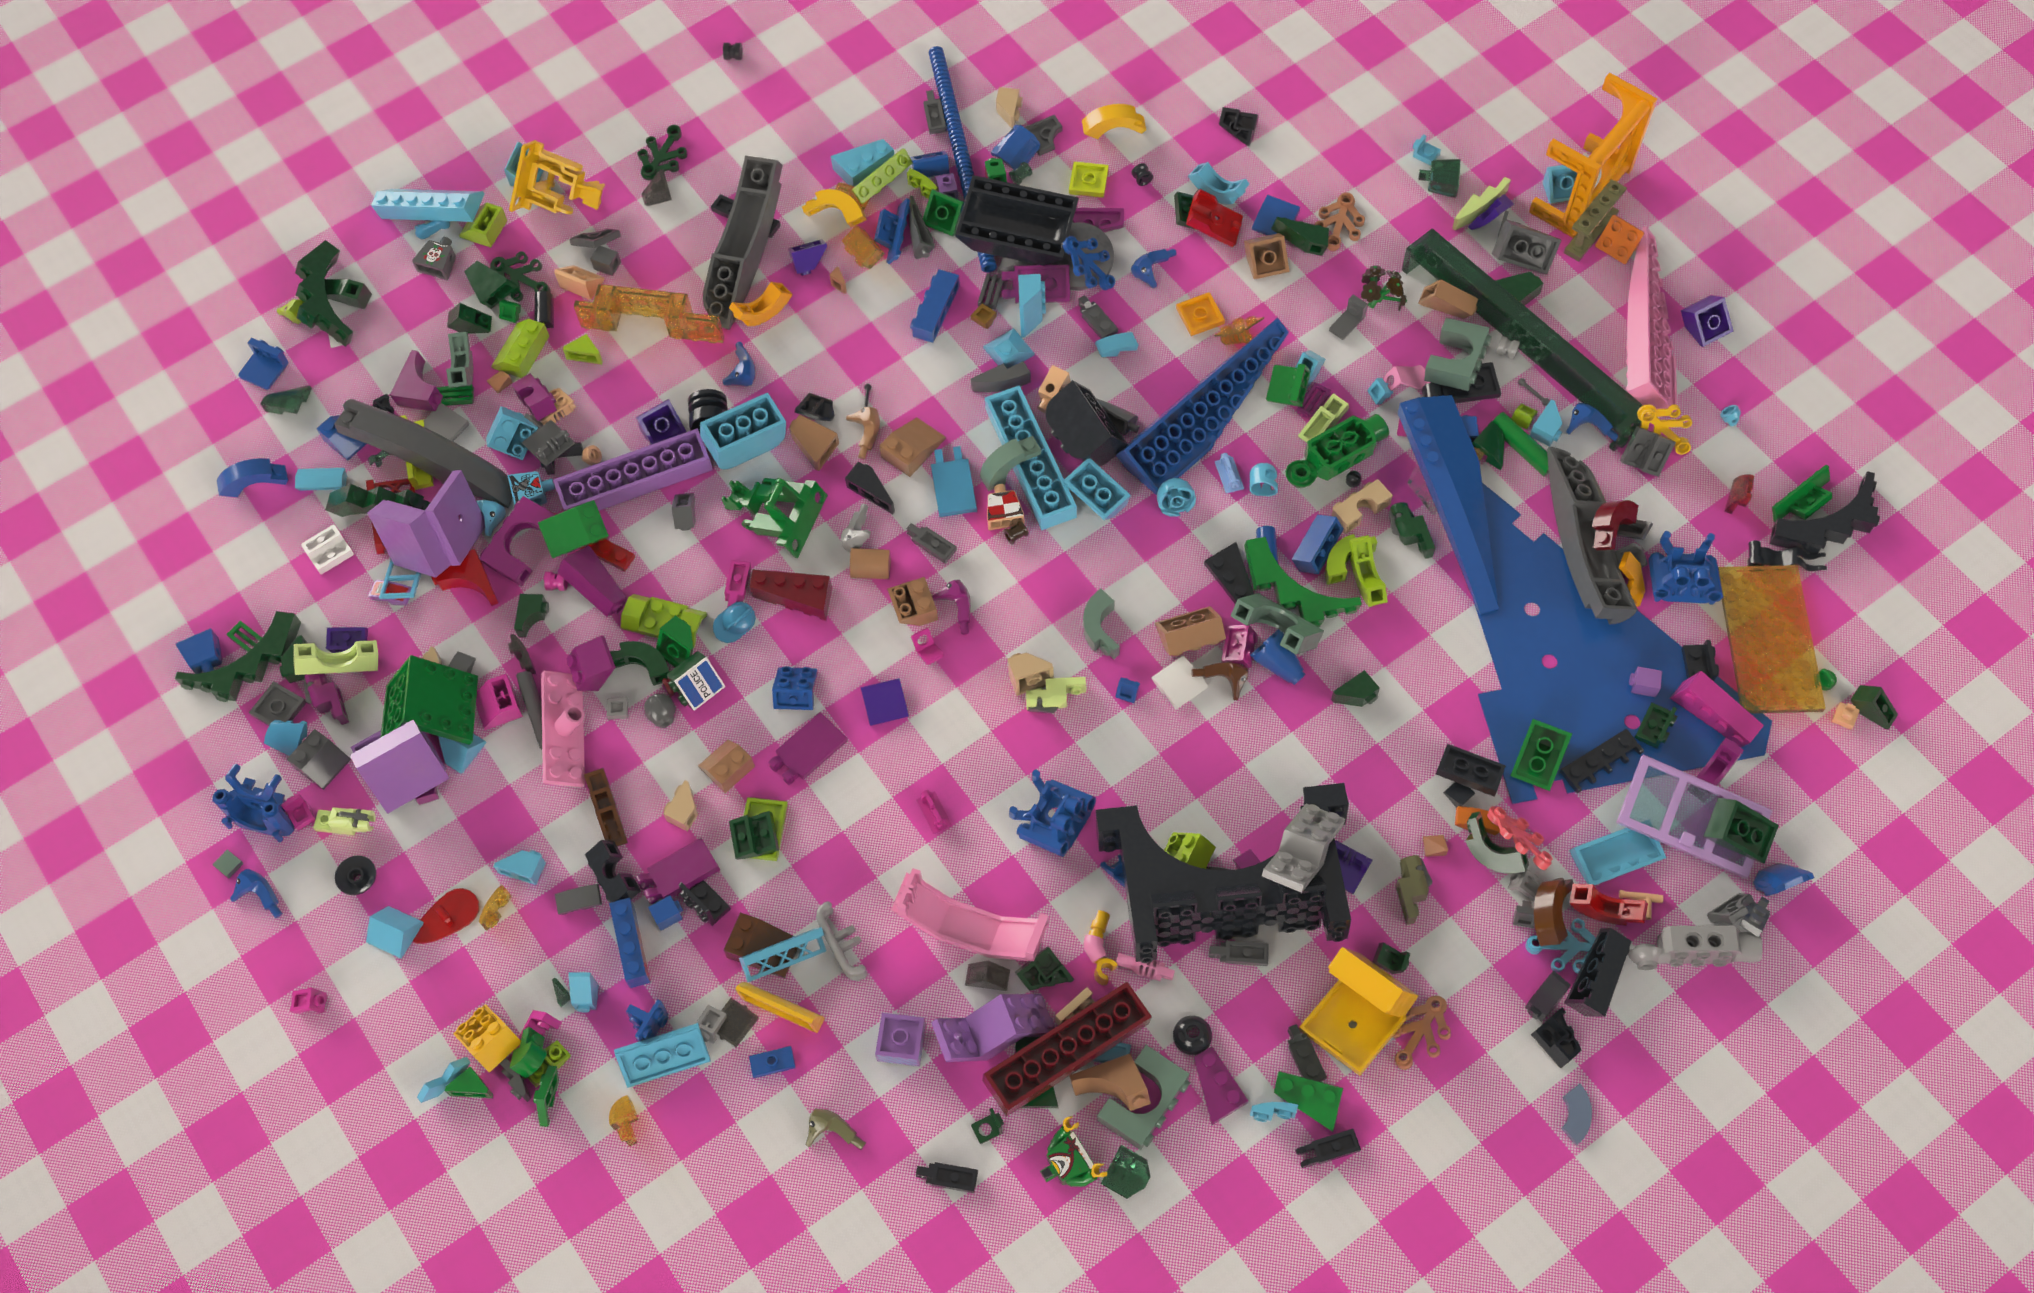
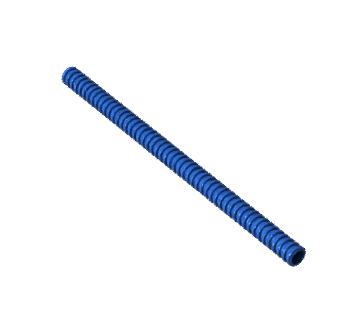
(956, 134)

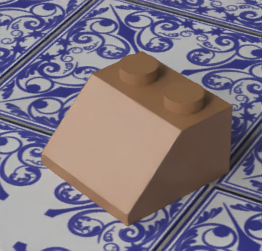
(1267, 255)
(727, 765)

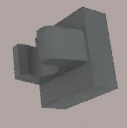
(1524, 915)

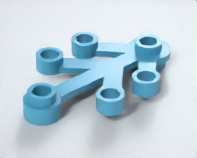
(1570, 944)

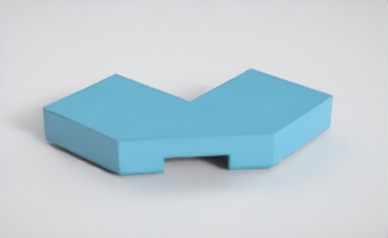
(437, 1086)

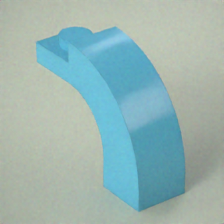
(1207, 179)

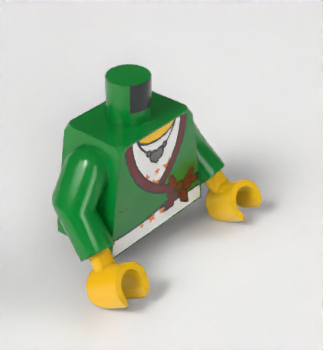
(1069, 1159)

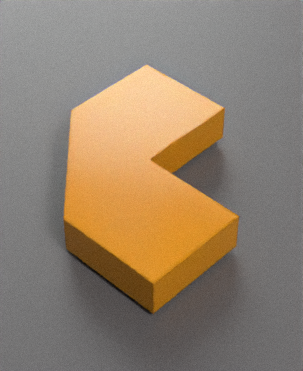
(1632, 570)

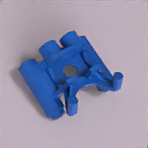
(1685, 576)
(254, 809)
(1061, 830)

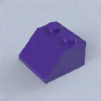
(1707, 319)

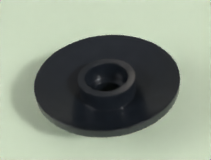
(349, 869)

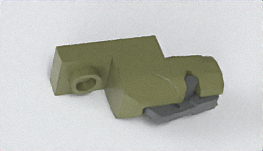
(1412, 886)

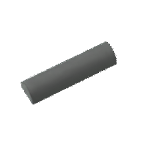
(532, 702)

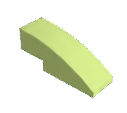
(1324, 418)

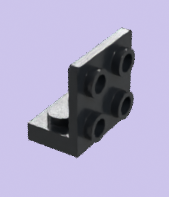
(705, 902)

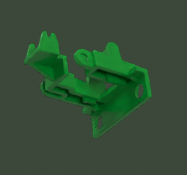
(777, 524)

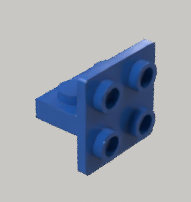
(648, 1023)

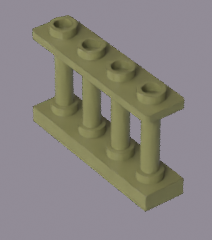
(1594, 220)

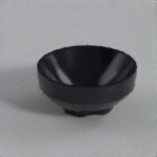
(1190, 1045)

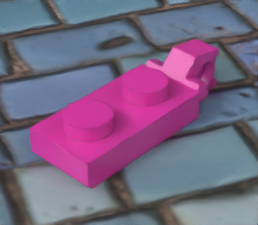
(737, 581)

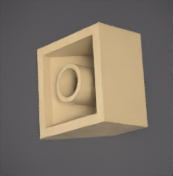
(1028, 672)

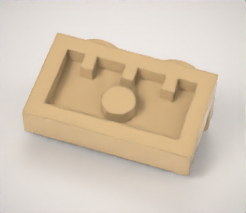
(1079, 1003)

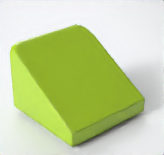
(1524, 416)

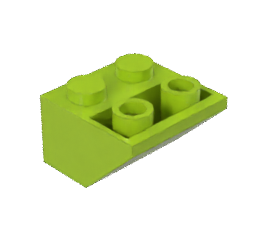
(486, 225)
(1190, 848)

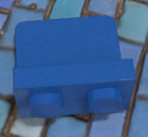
(264, 364)

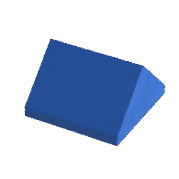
(931, 164)

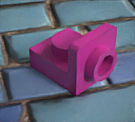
(308, 1000)

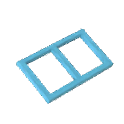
(416, 578)

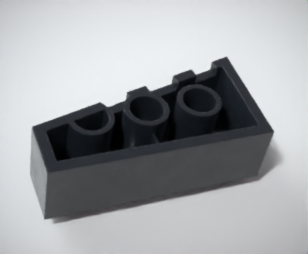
(1599, 974)

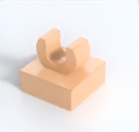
(1845, 715)

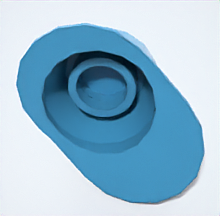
(734, 622)

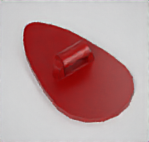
(448, 916)

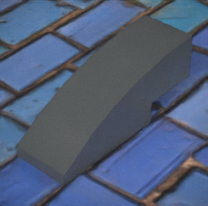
(1001, 378)

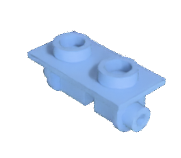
(1229, 474)

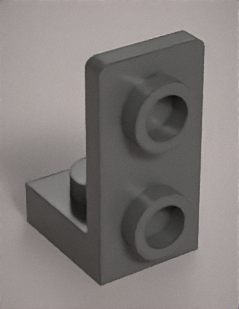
(1350, 318)

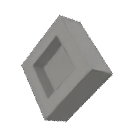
(617, 708)

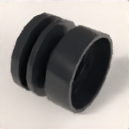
(705, 405)

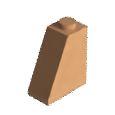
(1448, 299)
(813, 440)

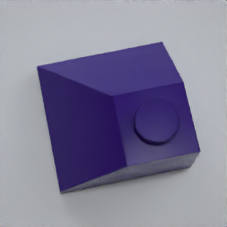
(807, 256)

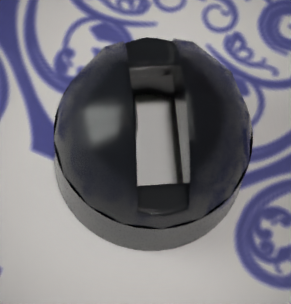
(1351, 478)

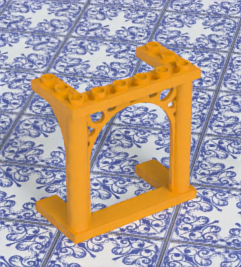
(1605, 155)

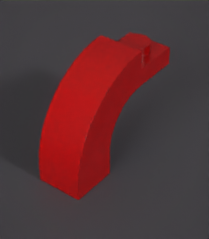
(1595, 905)

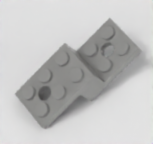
(1303, 847)

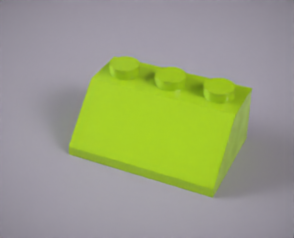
(521, 348)

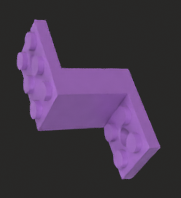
(993, 1027)

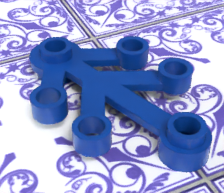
(1073, 247)

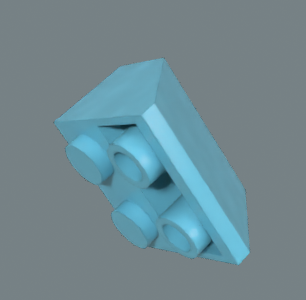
(509, 432)

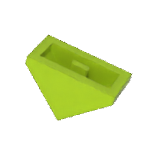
(582, 351)

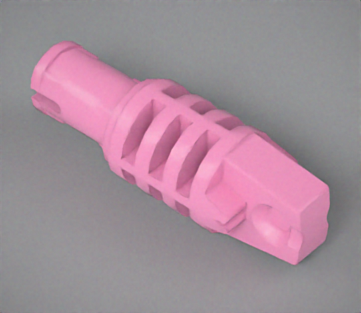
(1152, 970)

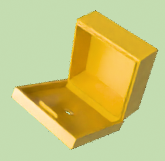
(1363, 996)

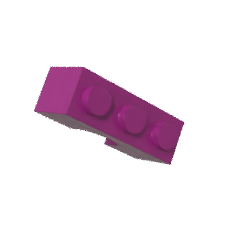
(535, 396)

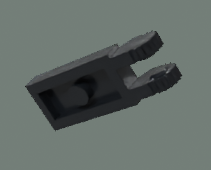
(1330, 1148)

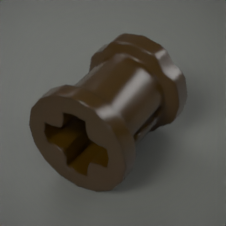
(1015, 532)

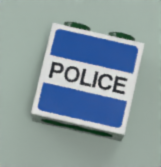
(695, 681)

